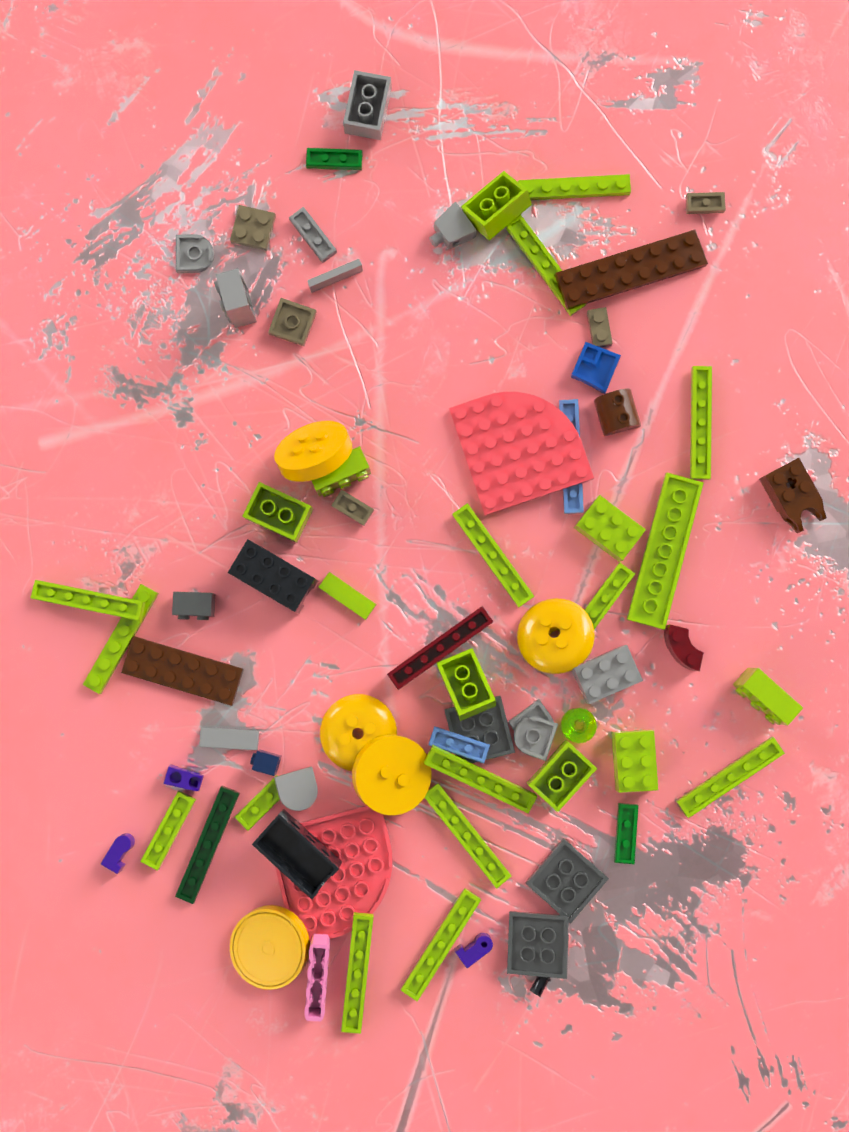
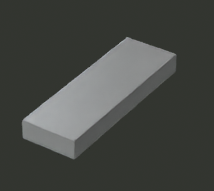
(312, 235)
(335, 275)
(229, 738)

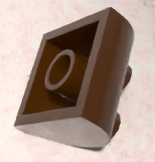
(617, 412)

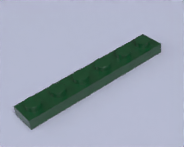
(207, 844)

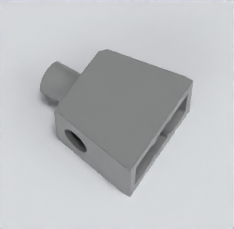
(452, 228)

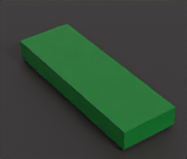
(334, 159)
(626, 833)

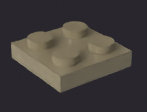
(253, 227)
(292, 322)

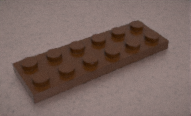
(182, 670)

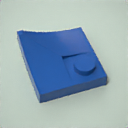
(595, 367)

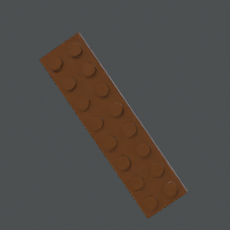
(630, 269)

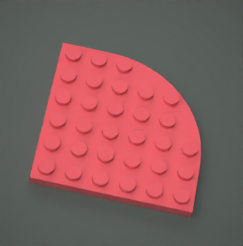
(518, 448)
(364, 847)

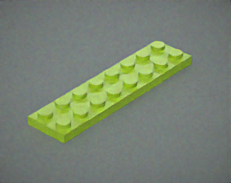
(665, 551)

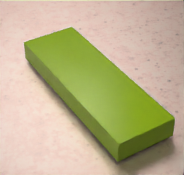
(347, 595)
(258, 806)

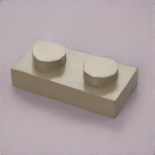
(705, 203)
(599, 327)
(352, 507)

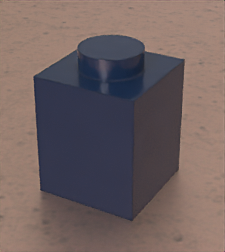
(265, 762)

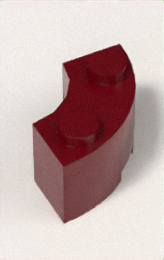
(681, 649)

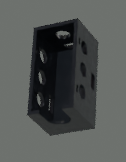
(272, 576)
(297, 853)

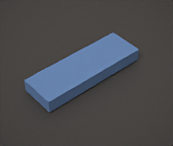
(459, 744)

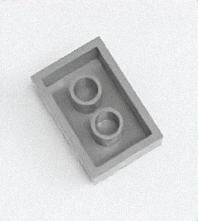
(367, 105)
(235, 298)
(607, 674)

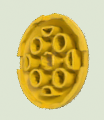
(559, 653)
(346, 715)

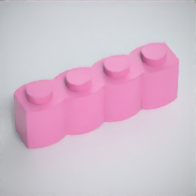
(317, 977)

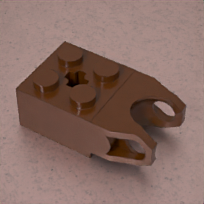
(798, 497)

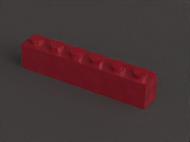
(440, 648)

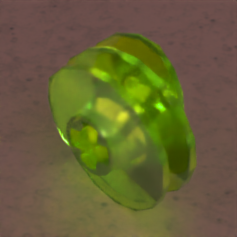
(580, 715)

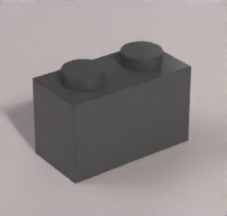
(193, 604)

